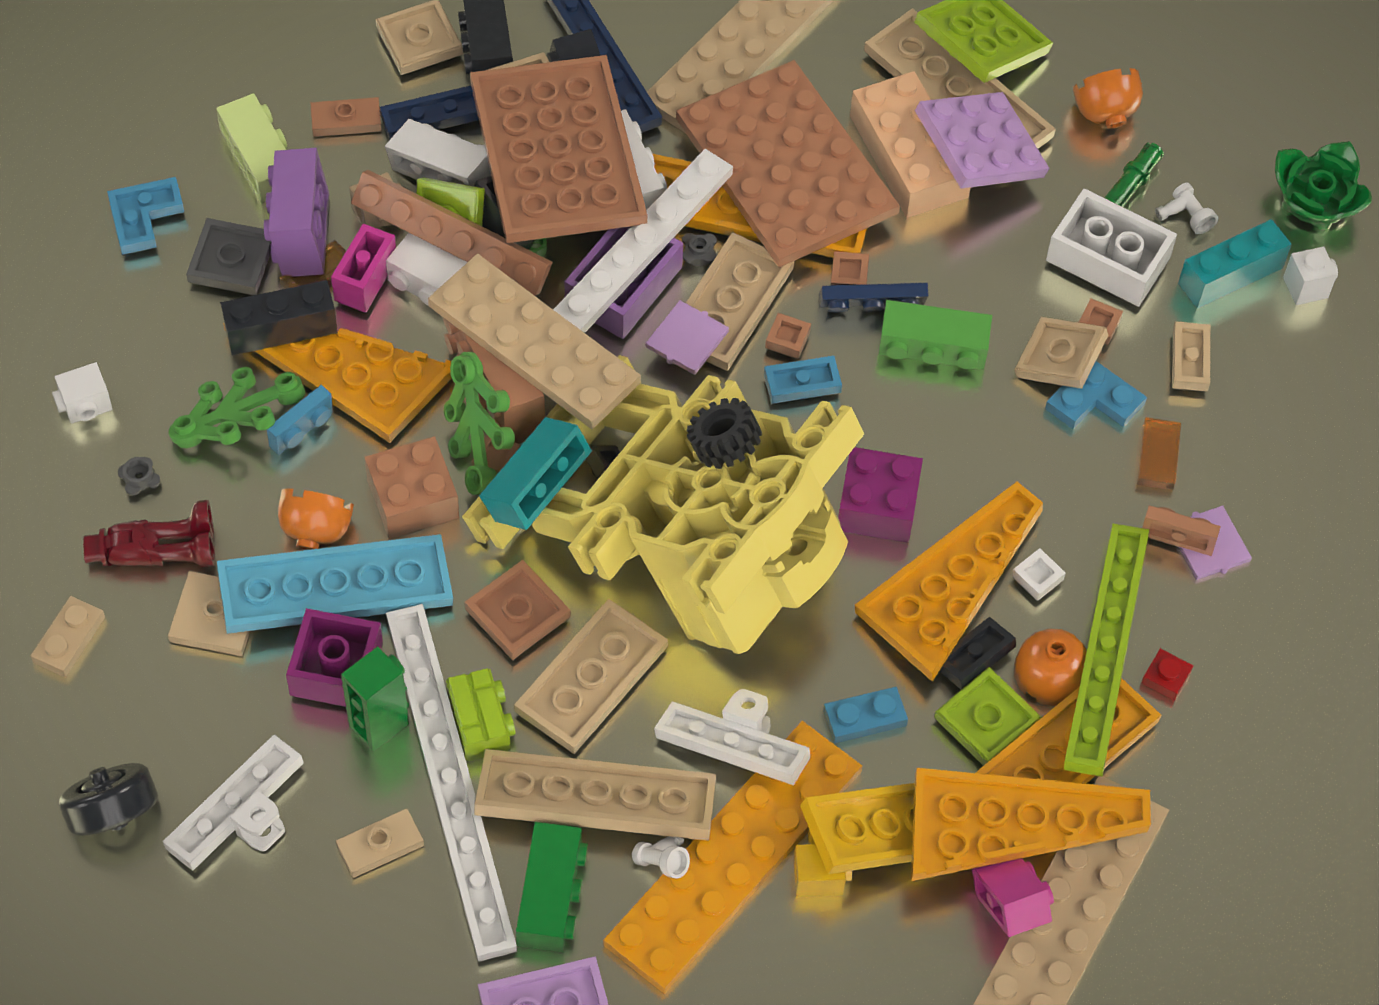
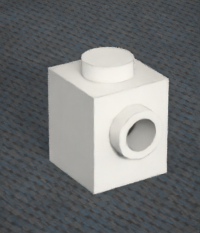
(1310, 275)
(82, 393)

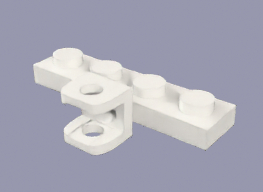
(736, 738)
(238, 806)

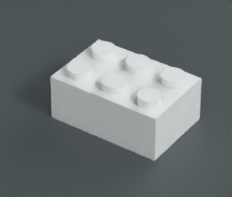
(1111, 247)

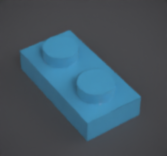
(802, 379)
(300, 419)
(865, 715)

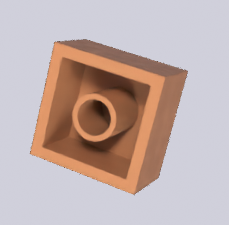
(412, 487)

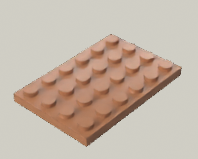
(557, 149)
(791, 162)

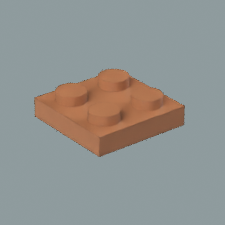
(517, 609)

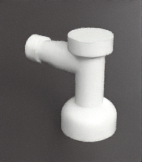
(1202, 218)
(665, 853)

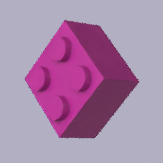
(880, 494)
(326, 649)

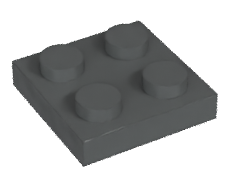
(229, 257)

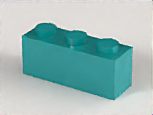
(1234, 263)
(535, 473)

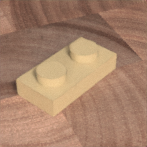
(1191, 356)
(67, 636)

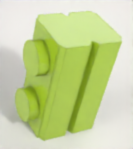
(479, 714)

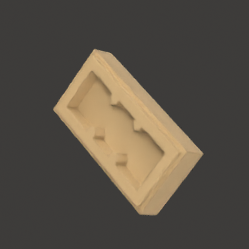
(380, 843)

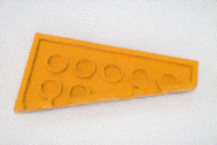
(365, 377)
(941, 590)
(995, 819)

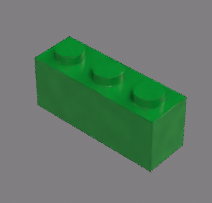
(376, 698)
(551, 887)

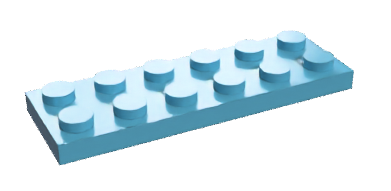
(335, 580)

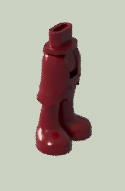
(138, 544)

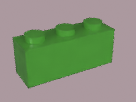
(935, 335)

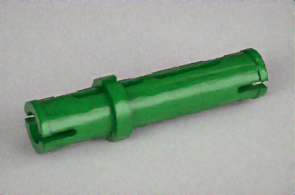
(1135, 174)

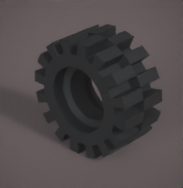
(724, 433)

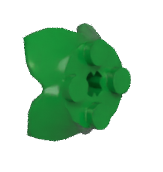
(1321, 186)

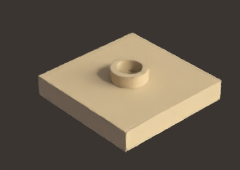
(419, 36)
(1061, 352)
(201, 620)

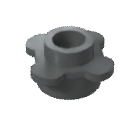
(696, 256)
(134, 467)

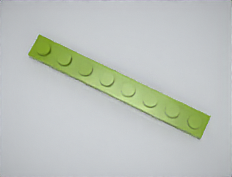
(1106, 651)

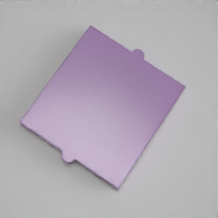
(687, 337)
(1228, 551)

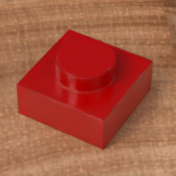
(1167, 674)

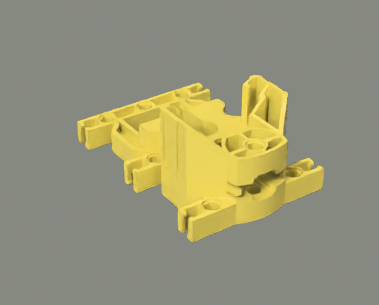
(716, 540)

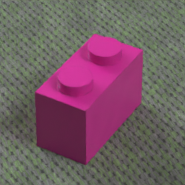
(363, 268)
(1014, 895)

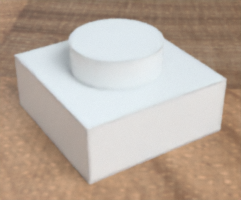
(1038, 574)

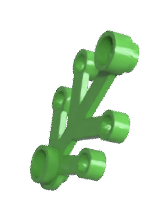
(473, 419)
(198, 425)

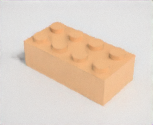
(902, 146)

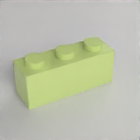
(252, 139)

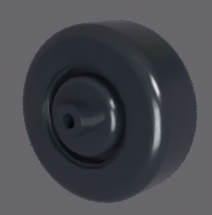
(108, 799)

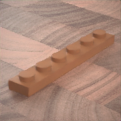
(449, 230)

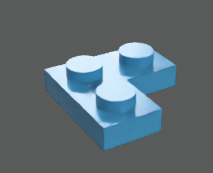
(137, 205)
(1100, 390)

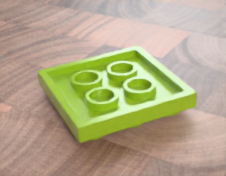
(983, 35)

